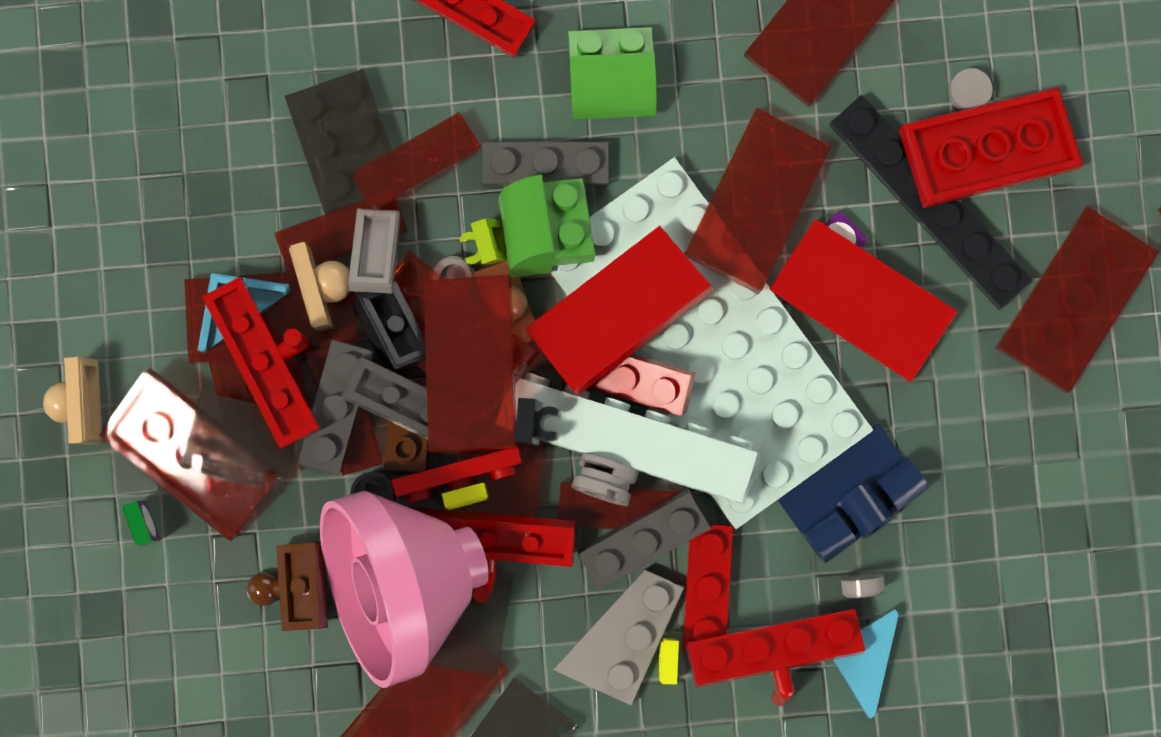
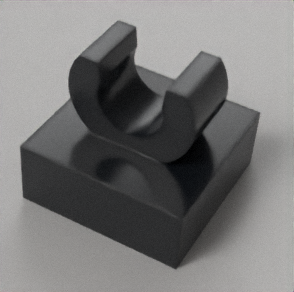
(530, 422)

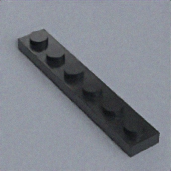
(947, 223)

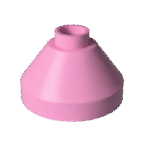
(396, 581)

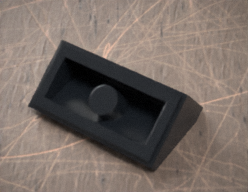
(391, 329)

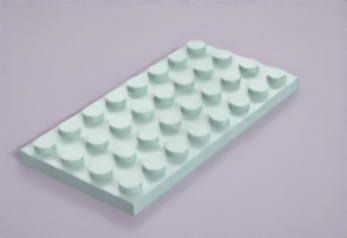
(748, 354)

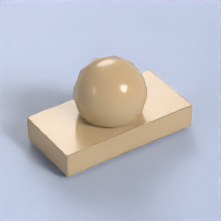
(319, 284)
(77, 401)

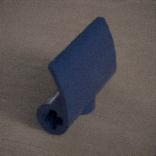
(853, 495)

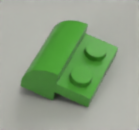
(612, 73)
(545, 225)

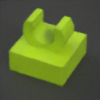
(489, 242)

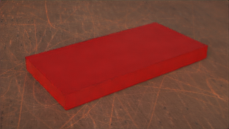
(990, 147)
(863, 300)
(618, 310)

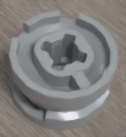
(605, 479)

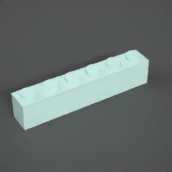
(646, 442)

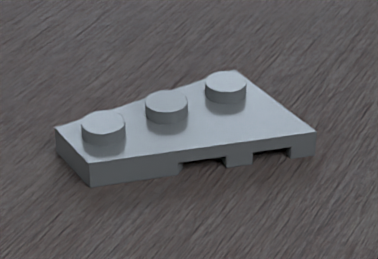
(624, 640)

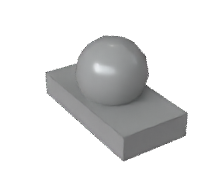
(374, 251)

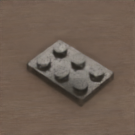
(338, 135)

